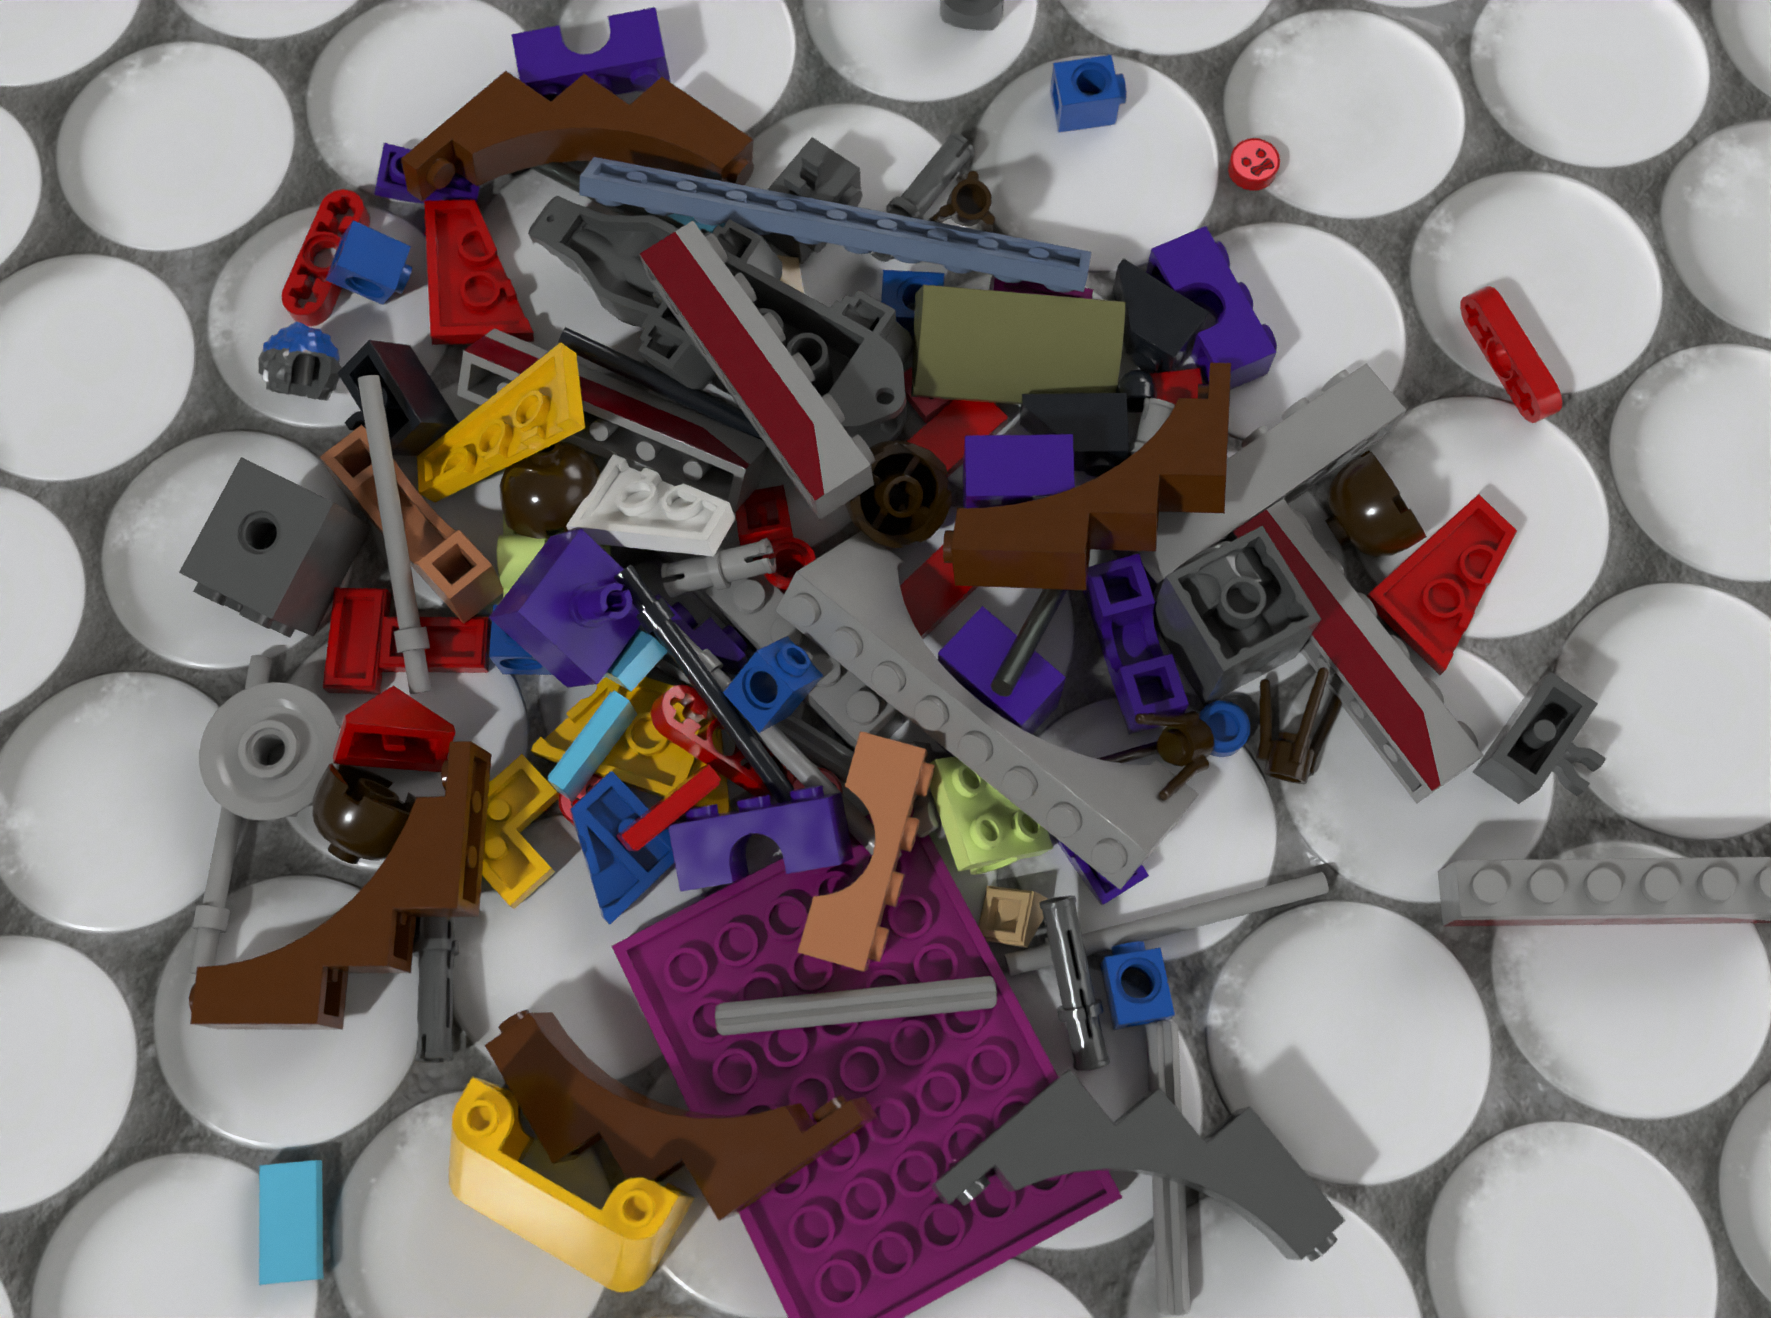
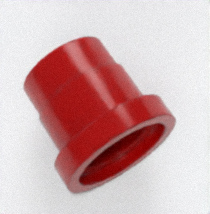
(788, 554)

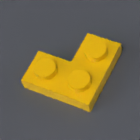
(514, 802)

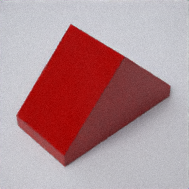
(764, 516)
(394, 734)

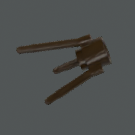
(968, 203)
(1183, 742)
(1294, 754)

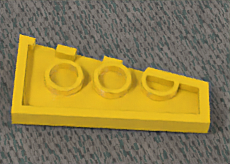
(510, 426)

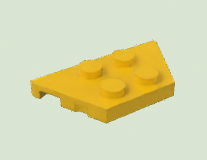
(641, 755)

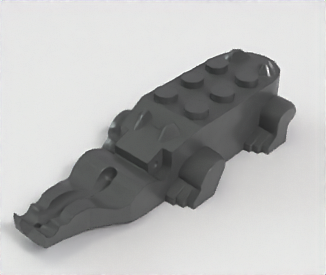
(851, 347)

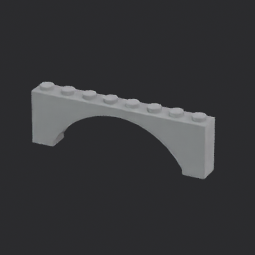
(1093, 806)

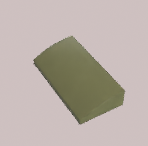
(1013, 344)

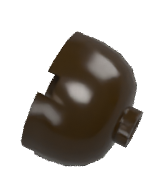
(546, 489)
(907, 495)
(1370, 510)
(358, 813)

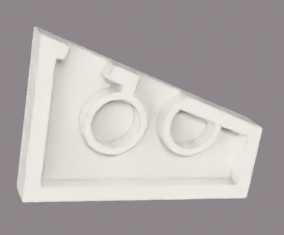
(649, 514)

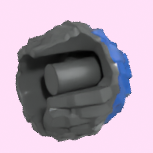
(300, 362)

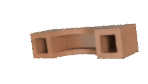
(435, 549)
(847, 923)

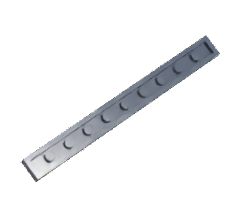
(852, 227)

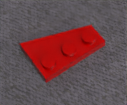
(467, 278)
(1442, 582)

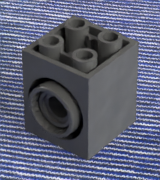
(274, 550)
(1233, 614)

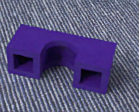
(626, 64)
(1201, 272)
(1124, 623)
(807, 829)

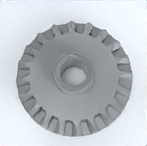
(245, 732)

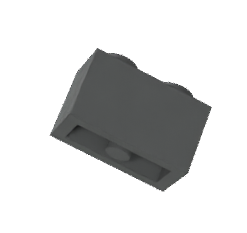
(819, 175)
(1540, 742)

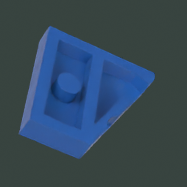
(614, 871)

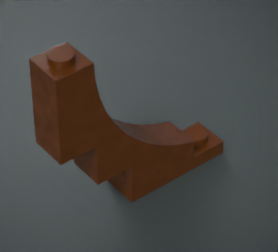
(519, 129)
(1051, 538)
(427, 874)
(729, 1156)

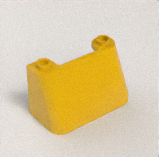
(608, 1245)

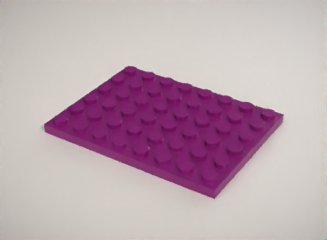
(860, 1222)

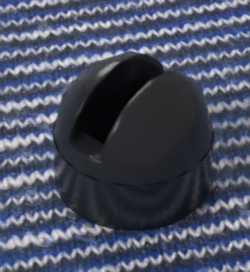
(1137, 386)

